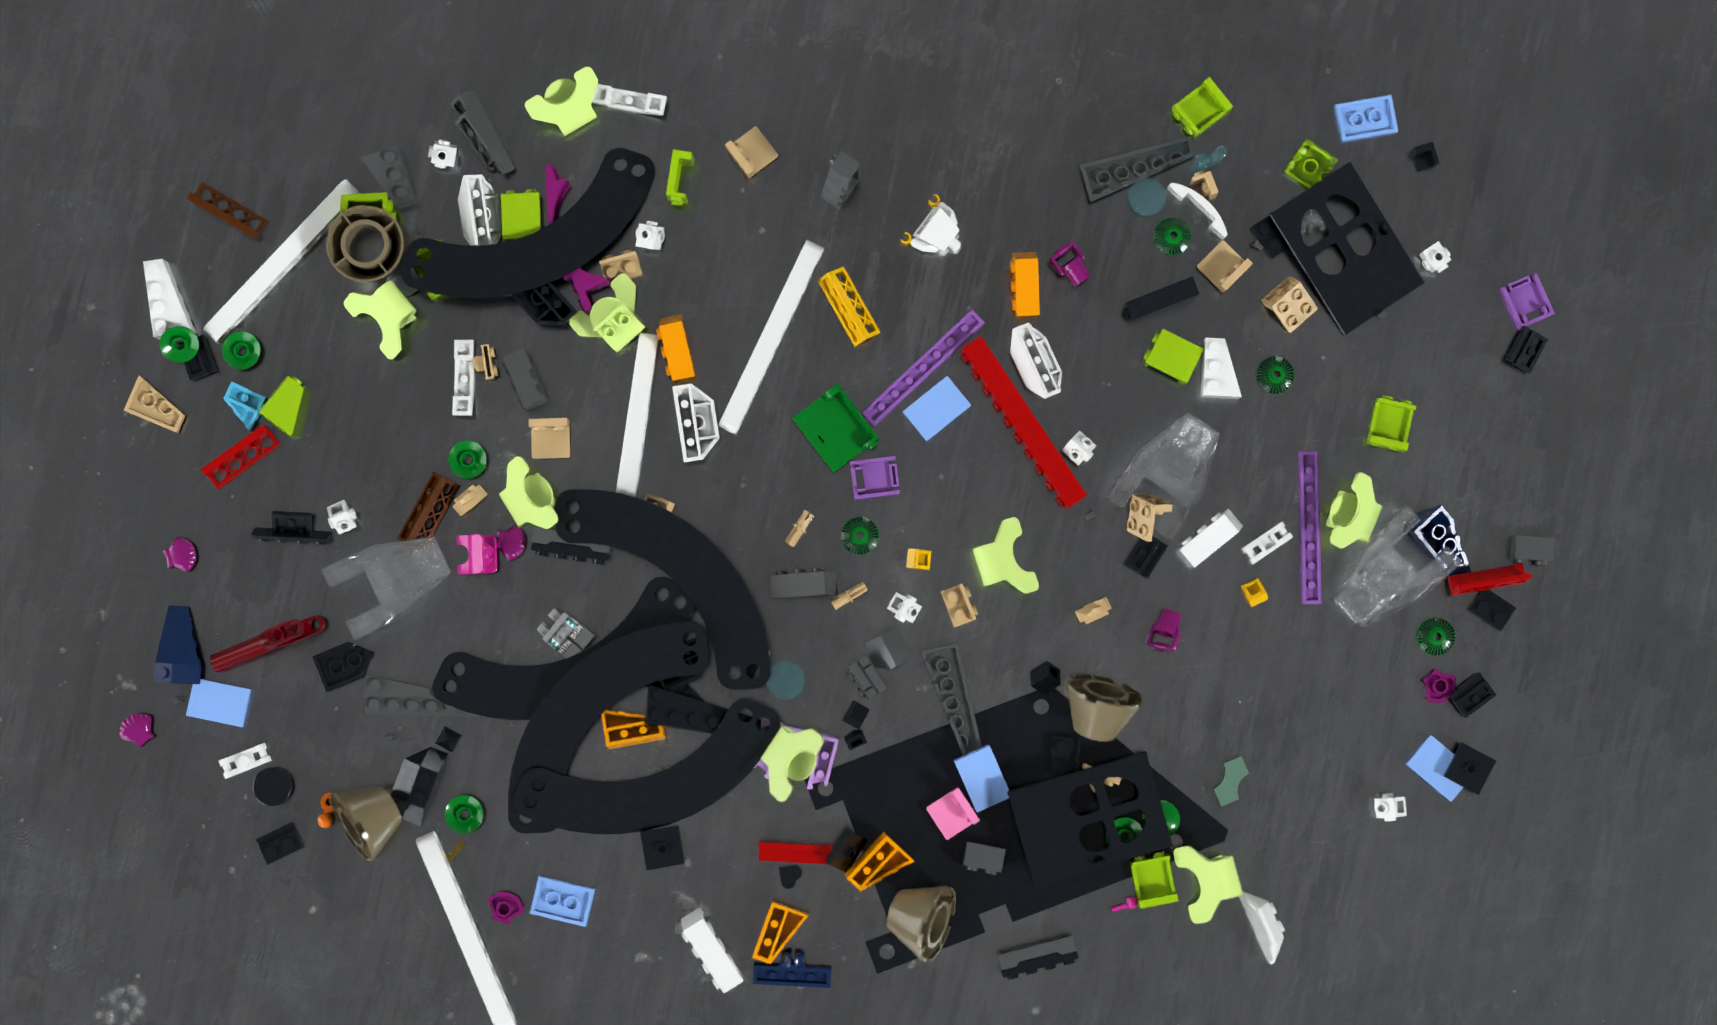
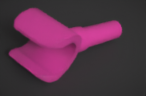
(1131, 903)

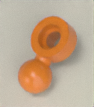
(325, 819)

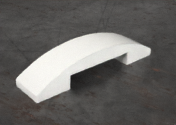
(629, 101)
(1181, 192)
(464, 378)

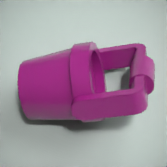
(1075, 268)
(1166, 626)

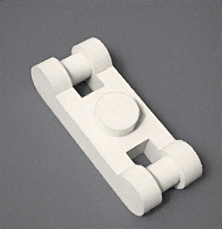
(1267, 542)
(245, 760)

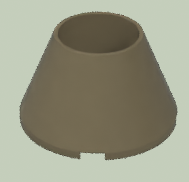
(349, 228)
(1101, 706)
(368, 818)
(921, 919)

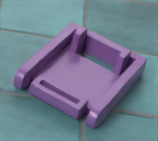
(1526, 297)
(878, 477)

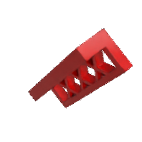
(236, 450)
(1488, 579)
(794, 852)

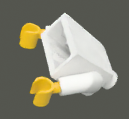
(936, 230)

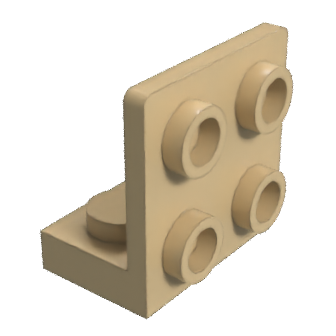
(751, 152)
(1223, 266)
(1290, 303)
(550, 438)
(1142, 514)

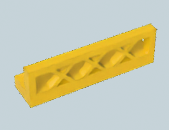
(845, 307)

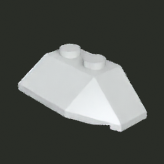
(479, 211)
(1035, 361)
(695, 422)
(1264, 924)

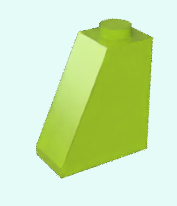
(283, 405)

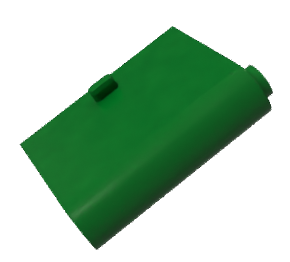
(838, 425)

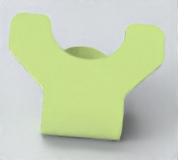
(566, 102)
(389, 309)
(612, 317)
(529, 497)
(1354, 515)
(998, 562)
(790, 756)
(1216, 878)

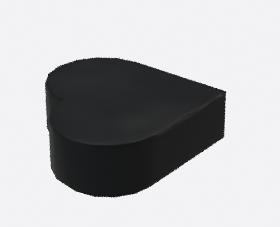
(789, 875)

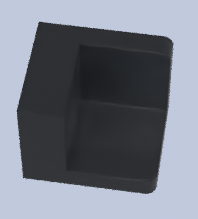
(1425, 156)
(1045, 677)
(855, 714)

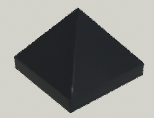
(448, 739)
(855, 739)

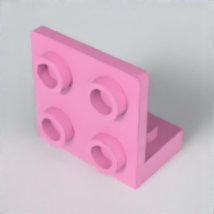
(952, 813)

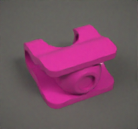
(482, 554)

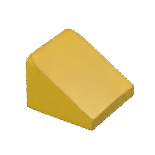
(918, 559)
(1254, 592)

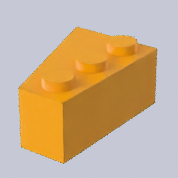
(1025, 284)
(675, 348)
(628, 729)
(877, 862)
(777, 930)

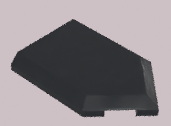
(342, 665)

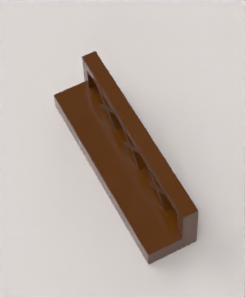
(205, 204)
(431, 493)

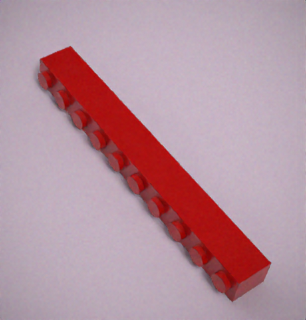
(1023, 422)

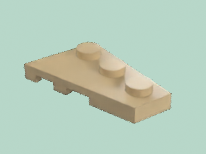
(153, 406)

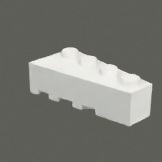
(164, 298)
(711, 951)

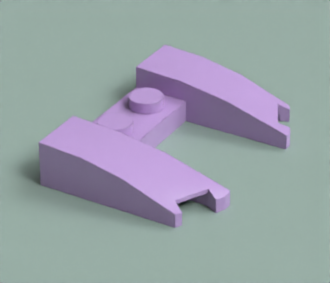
(824, 757)

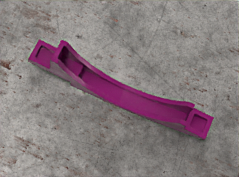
(583, 282)

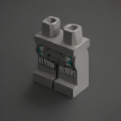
(563, 629)

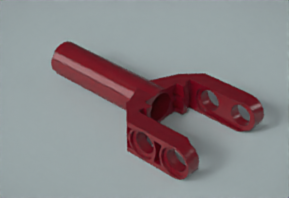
(267, 641)

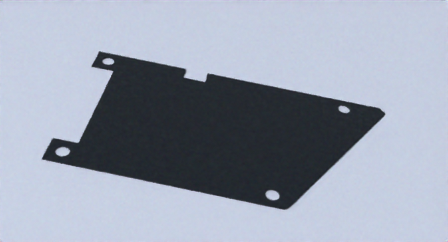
(898, 783)

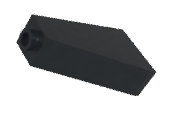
(1161, 299)

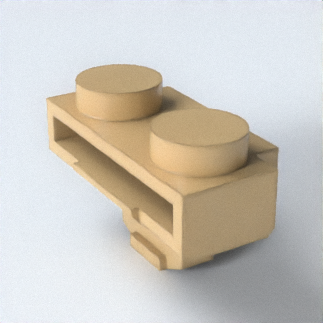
(485, 362)
(469, 499)
(1093, 611)

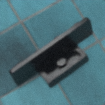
(291, 527)

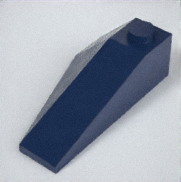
(1436, 532)
(177, 650)

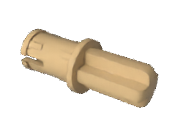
(799, 528)
(848, 595)

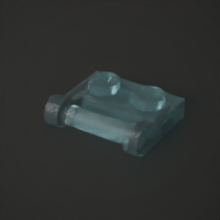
(1206, 161)

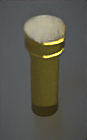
(453, 853)

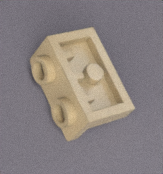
(1208, 184)
(626, 263)
(958, 605)

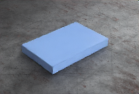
(1366, 118)
(936, 408)
(219, 702)
(1431, 763)
(982, 778)
(562, 901)

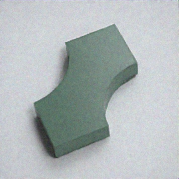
(1234, 772)

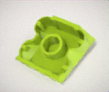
(1310, 164)

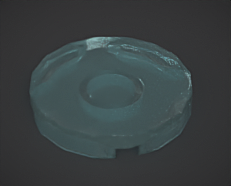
(1147, 197)
(786, 680)

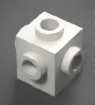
(449, 150)
(650, 235)
(1435, 258)
(1079, 448)
(341, 517)
(904, 607)
(1390, 807)

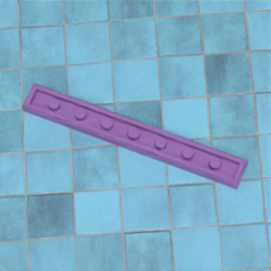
(922, 368)
(1309, 527)

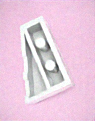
(1217, 371)
(1210, 537)

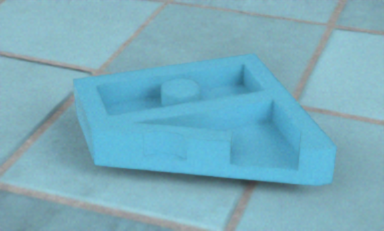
(244, 404)

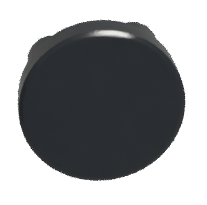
(272, 786)

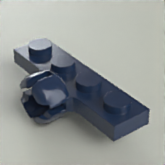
(792, 972)

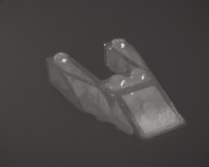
(1177, 463)
(398, 574)
(1383, 578)

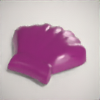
(511, 542)
(181, 554)
(1439, 686)
(136, 728)
(505, 906)

